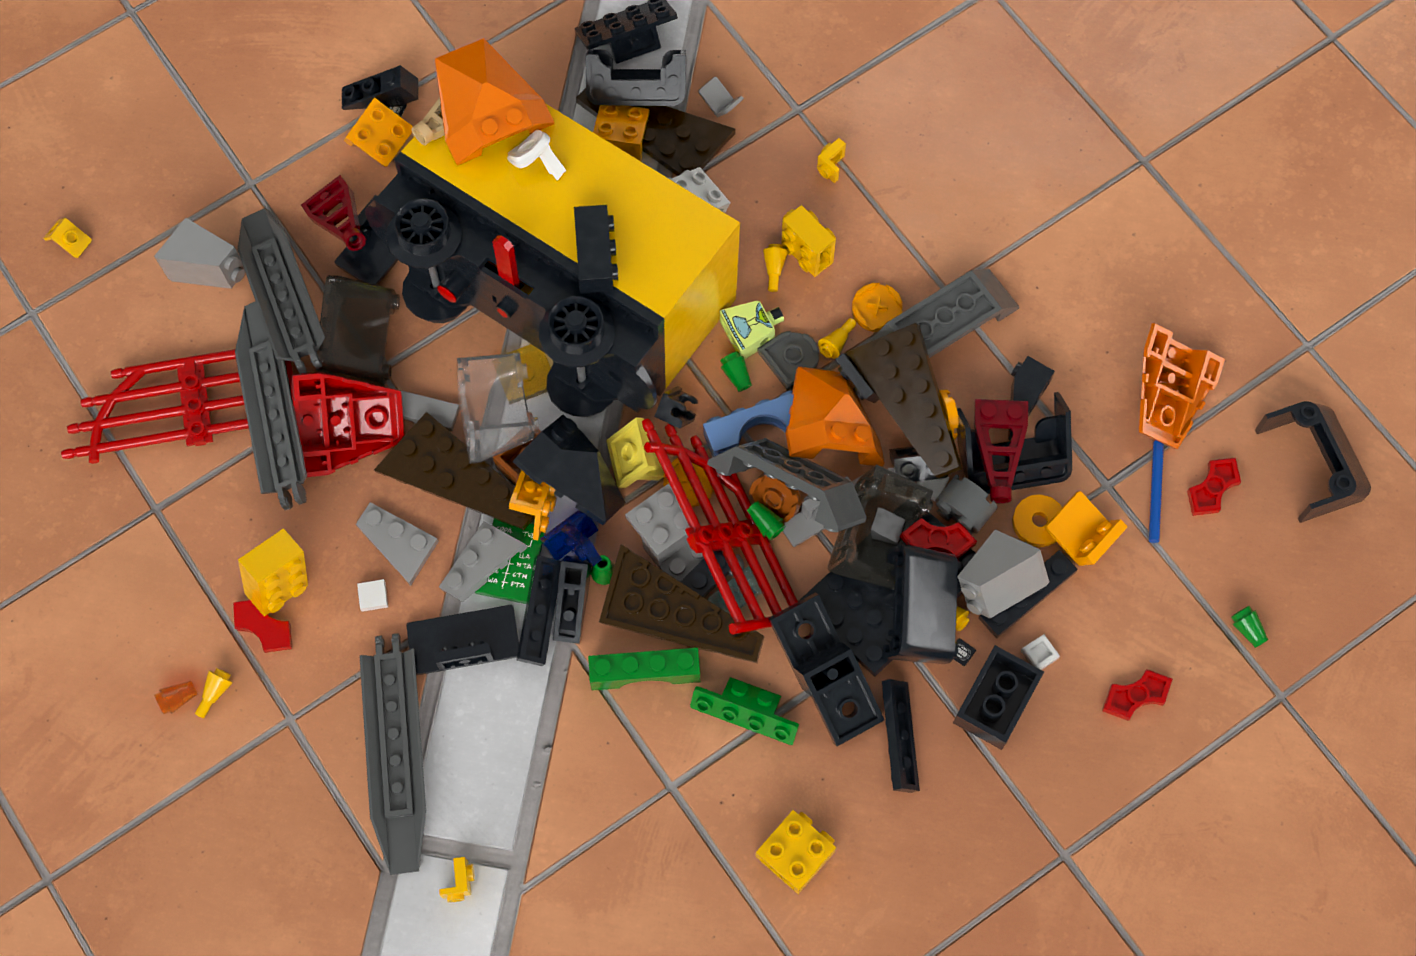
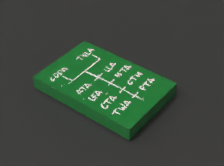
(514, 579)

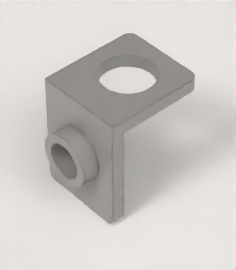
(718, 97)

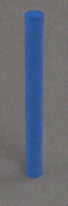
(1156, 492)

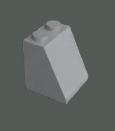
(199, 258)
(1002, 574)

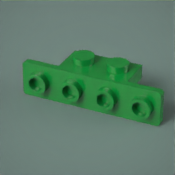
(747, 708)

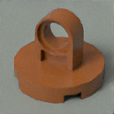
(776, 496)

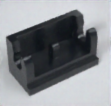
(672, 408)

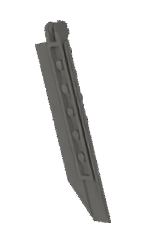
(279, 290)
(269, 412)
(394, 754)

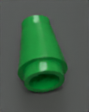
(736, 370)
(766, 520)
(603, 575)
(1250, 626)

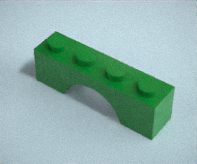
(620, 669)

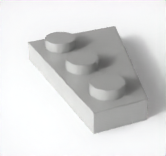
(399, 541)
(481, 558)

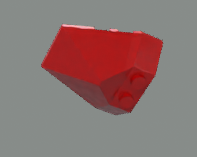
(343, 420)

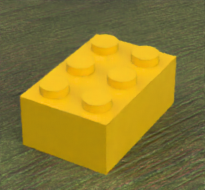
(273, 572)

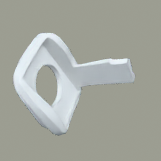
(531, 148)

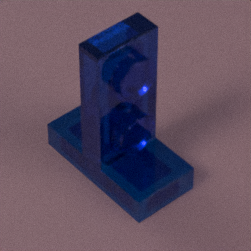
(573, 537)

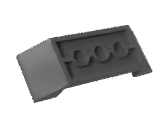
(956, 310)
(837, 496)

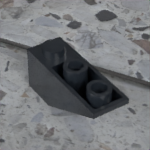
(390, 87)

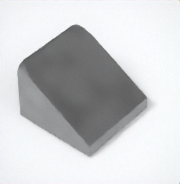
(887, 526)

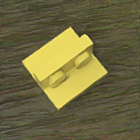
(629, 457)

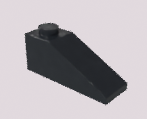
(1029, 383)
(571, 599)

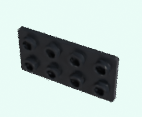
(628, 31)
(370, 262)
(463, 639)

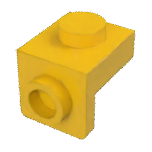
(829, 157)
(463, 876)

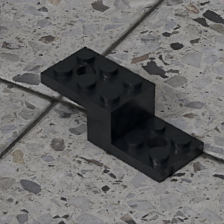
(826, 669)

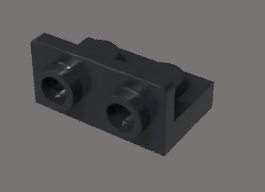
(910, 465)

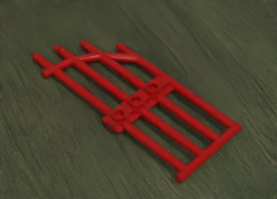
(194, 405)
(721, 535)

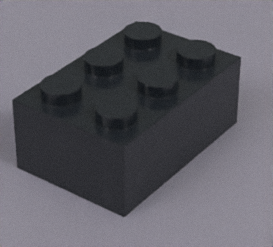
(998, 697)

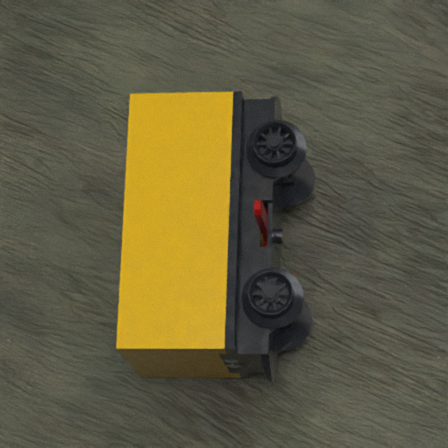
(510, 250)

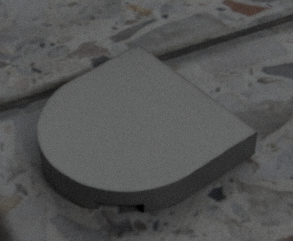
(788, 353)

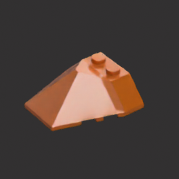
(484, 100)
(1174, 386)
(829, 417)

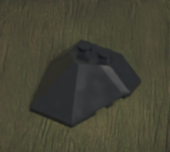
(573, 467)

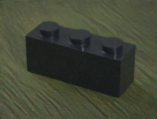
(595, 248)

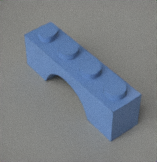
(727, 431)

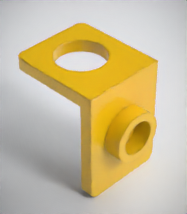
(68, 237)

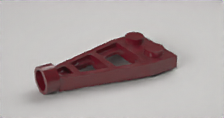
(326, 199)
(1002, 415)

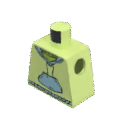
(749, 326)

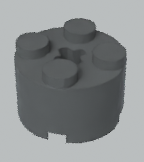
(965, 504)

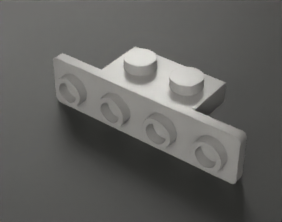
(803, 524)

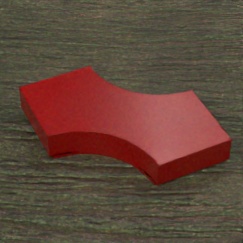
(1207, 496)
(948, 539)
(273, 633)
(1125, 699)

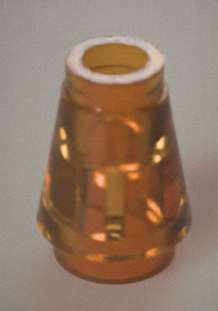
(175, 696)

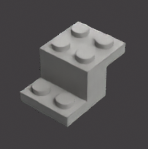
(664, 534)

